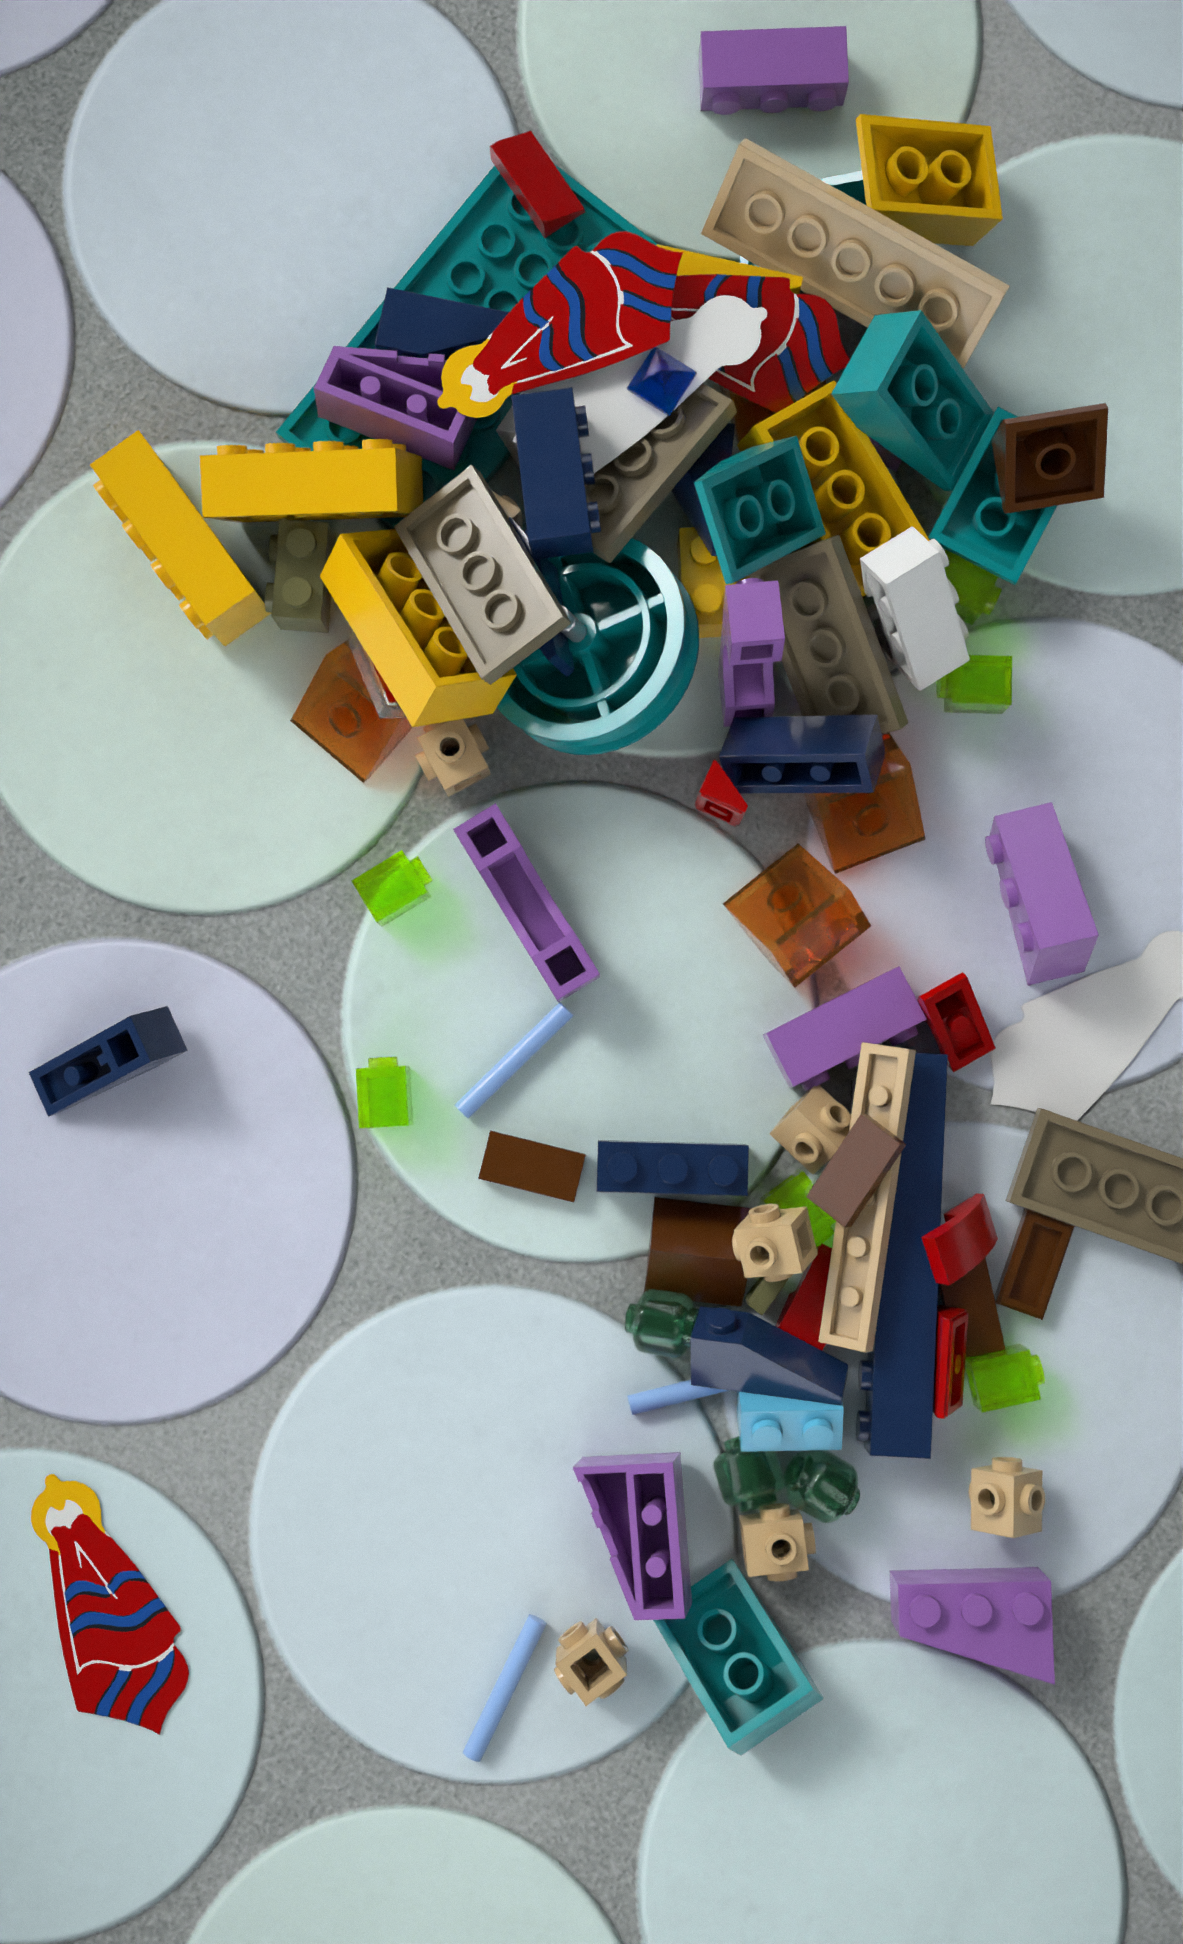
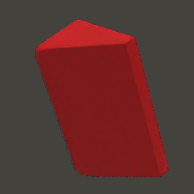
(536, 182)
(720, 797)
(949, 1360)

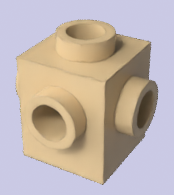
(458, 770)
(813, 1128)
(774, 1242)
(1006, 1498)
(780, 1560)
(589, 1677)

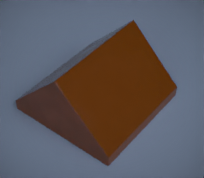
(1051, 458)
(694, 1251)

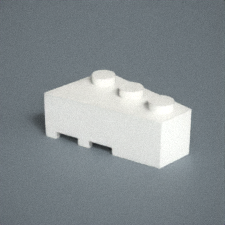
(915, 607)

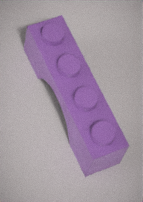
(748, 647)
(526, 903)

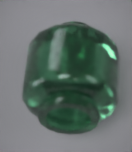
(661, 1323)
(747, 1477)
(822, 1485)

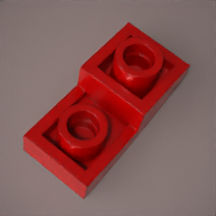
(961, 1240)
(805, 1305)

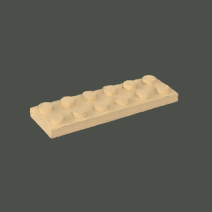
(847, 250)

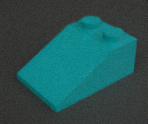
(913, 397)
(759, 507)
(974, 519)
(738, 1660)

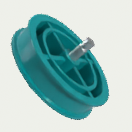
(630, 653)

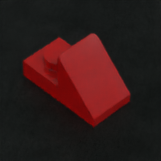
(956, 1022)

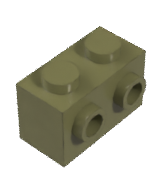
(298, 593)

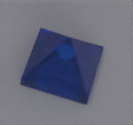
(661, 381)

